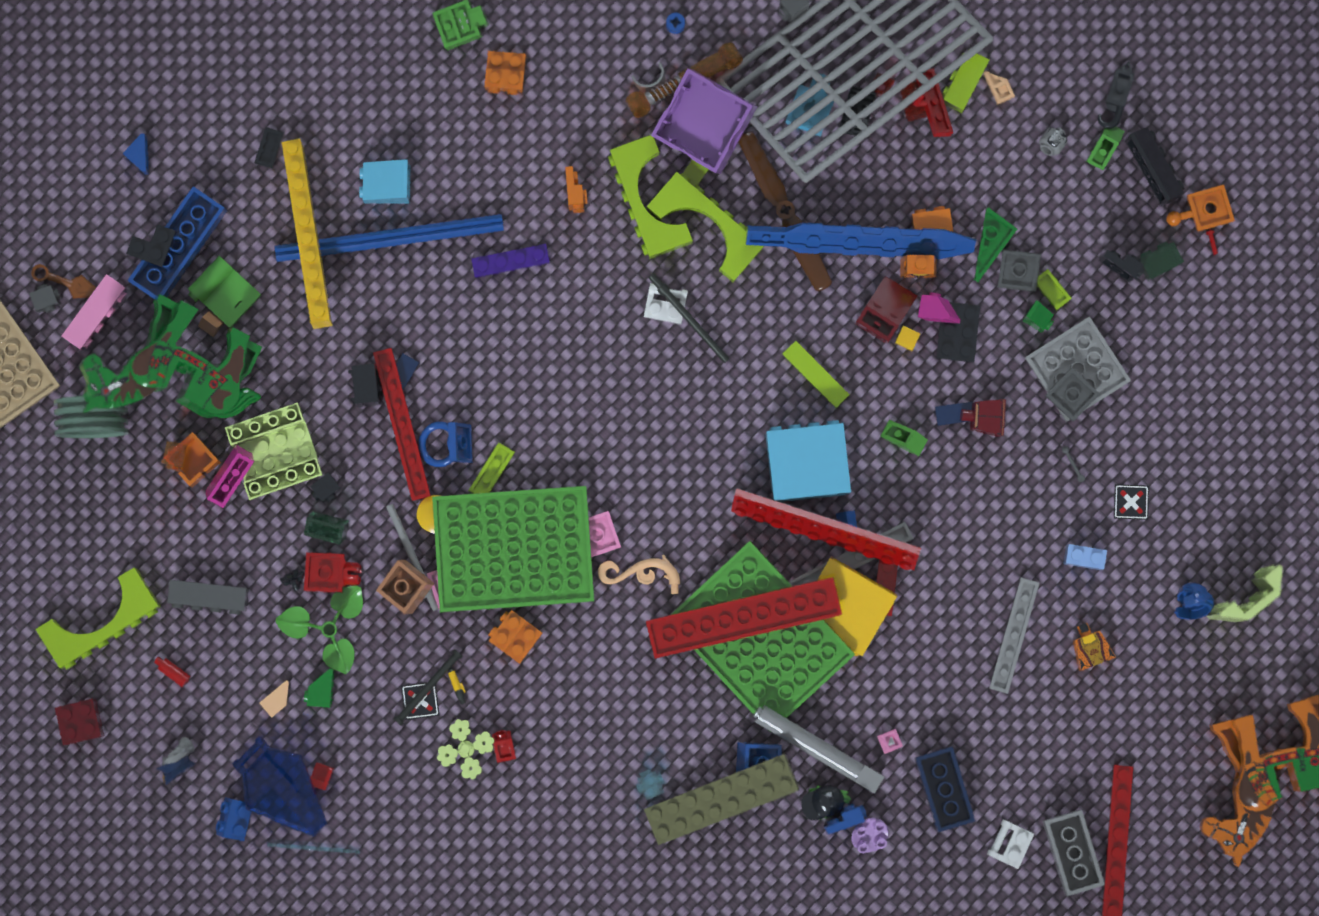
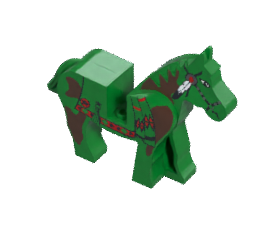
(207, 388)

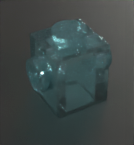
(650, 784)

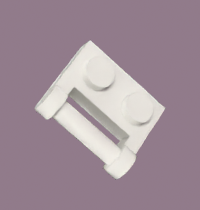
(664, 310)
(1016, 846)

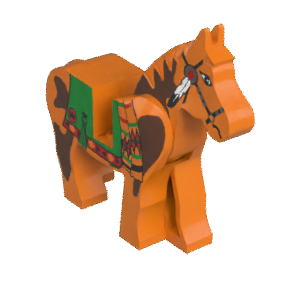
(1255, 781)

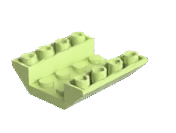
(279, 448)
(1267, 581)

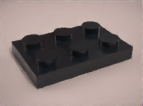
(958, 340)

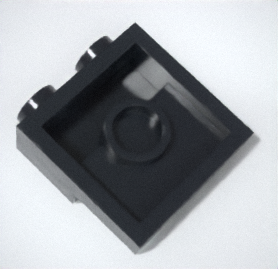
(1128, 268)

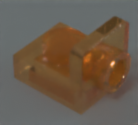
(174, 455)

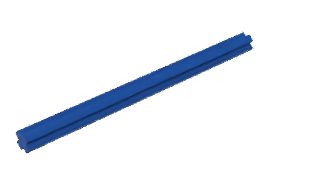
(397, 236)

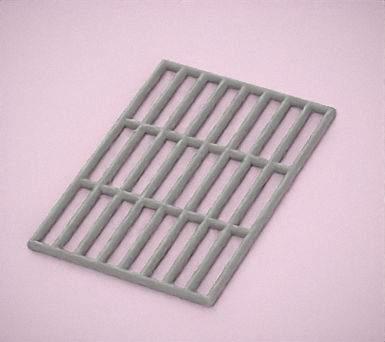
(834, 95)

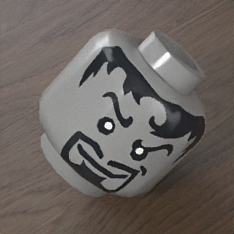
(1053, 141)

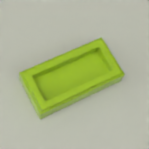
(1052, 290)

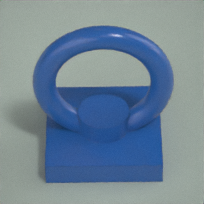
(458, 443)

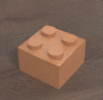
(405, 587)

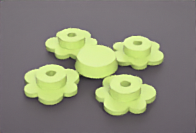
(465, 749)

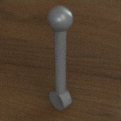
(1080, 478)

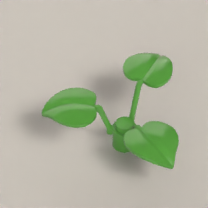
(340, 653)

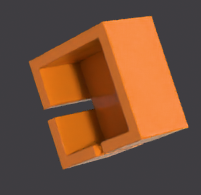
(197, 460)

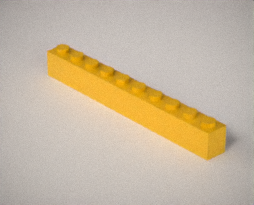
(306, 234)

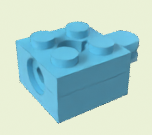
(809, 104)

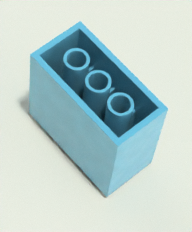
(808, 461)

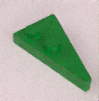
(994, 237)

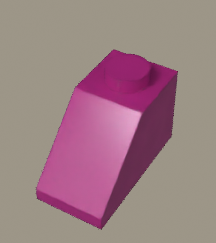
(937, 309)

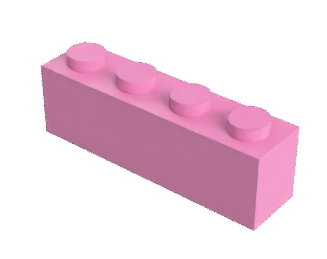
(94, 312)

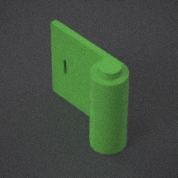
(222, 290)

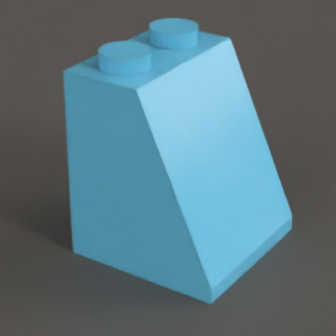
(385, 182)

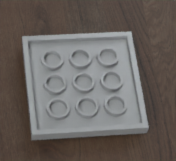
(1086, 353)

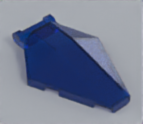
(280, 788)

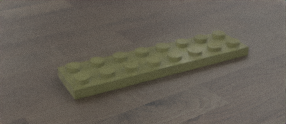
(722, 799)

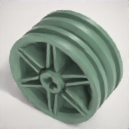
(93, 424)

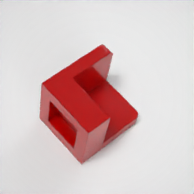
(321, 776)

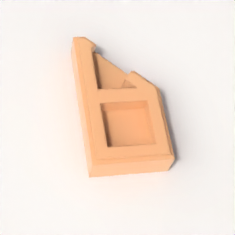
(999, 87)

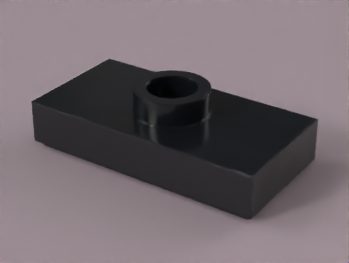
(269, 148)

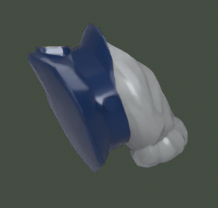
(177, 761)

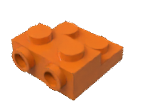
(505, 72)
(576, 195)
(514, 636)

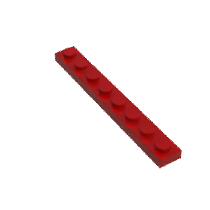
(402, 424)
(1117, 840)

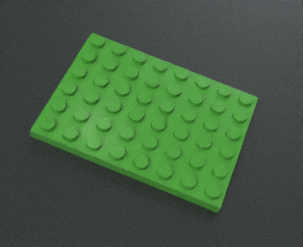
(513, 549)
(770, 667)

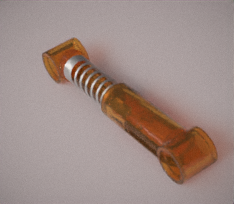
(726, 57)

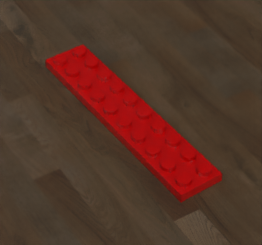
(825, 529)
(744, 617)

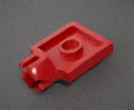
(329, 572)

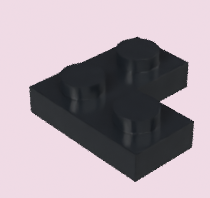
(154, 251)

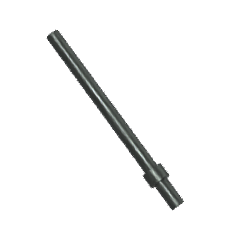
(664, 289)

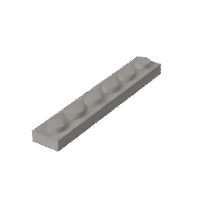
(1014, 635)

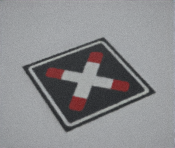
(1131, 502)
(427, 707)

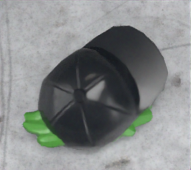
(823, 802)

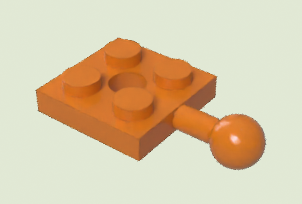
(1197, 204)

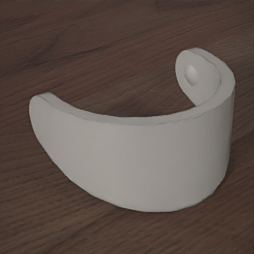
(644, 88)

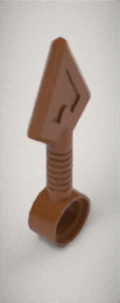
(78, 286)

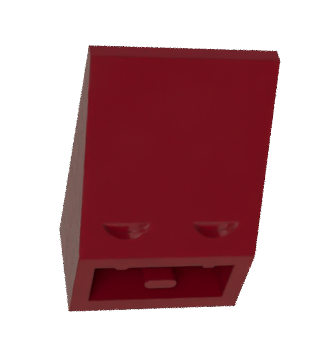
(886, 310)

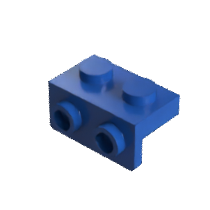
(233, 819)

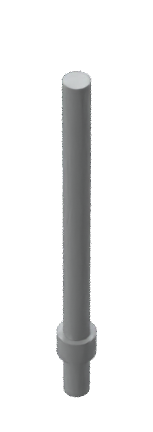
(409, 550)

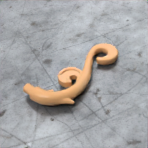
(638, 568)

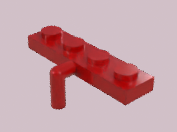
(935, 108)

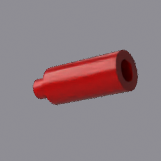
(172, 671)

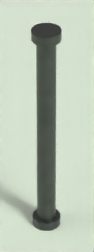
(428, 686)

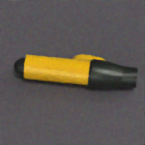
(458, 687)

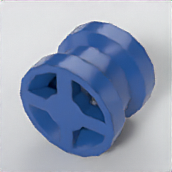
(675, 27)

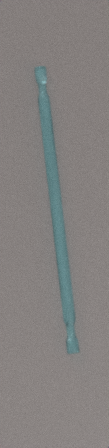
(314, 848)

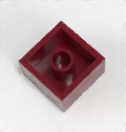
(79, 721)

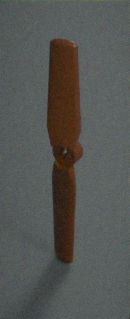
(775, 193)

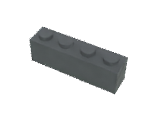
(207, 595)

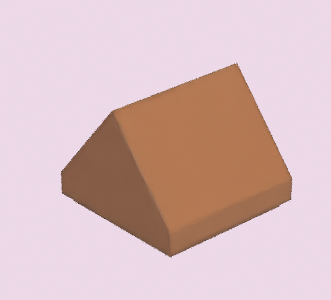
(210, 323)

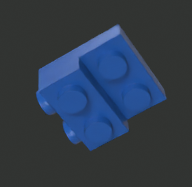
(850, 816)

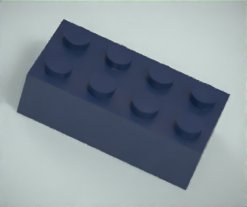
(944, 789)

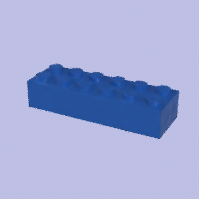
(193, 225)

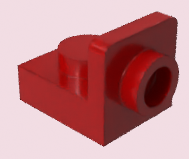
(503, 746)

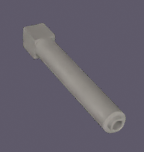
(818, 748)

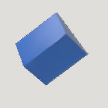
(847, 517)

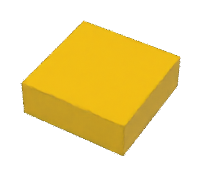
(907, 338)

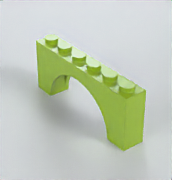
(682, 195)
(656, 235)
(135, 605)

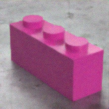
(229, 476)

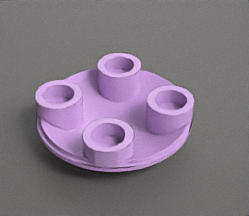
(870, 835)

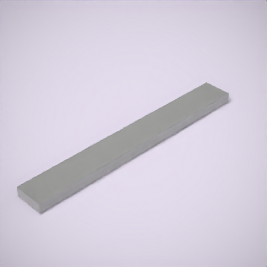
(854, 559)

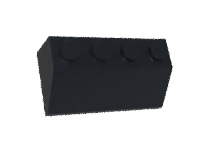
(1154, 166)

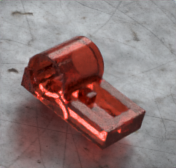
(912, 113)

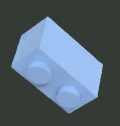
(1085, 557)

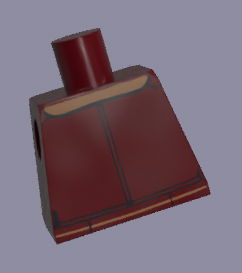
(986, 417)

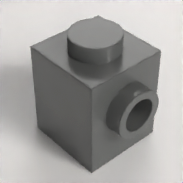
(45, 298)

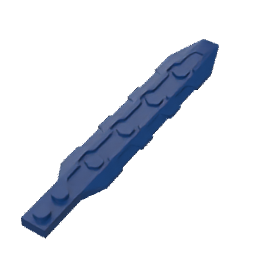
(856, 240)

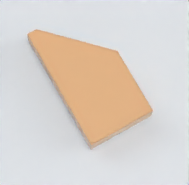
(276, 700)

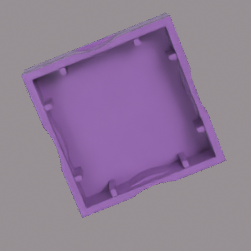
(704, 121)

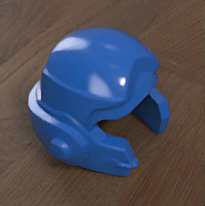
(1195, 601)

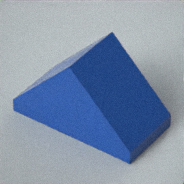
(138, 153)

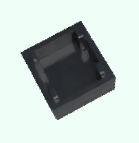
(365, 385)

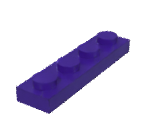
(510, 260)

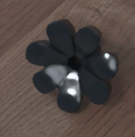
(293, 579)

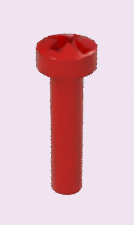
(1212, 241)

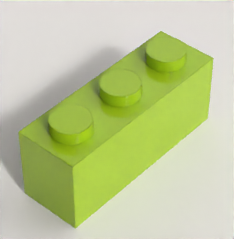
(964, 82)

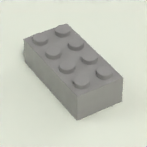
(1073, 852)

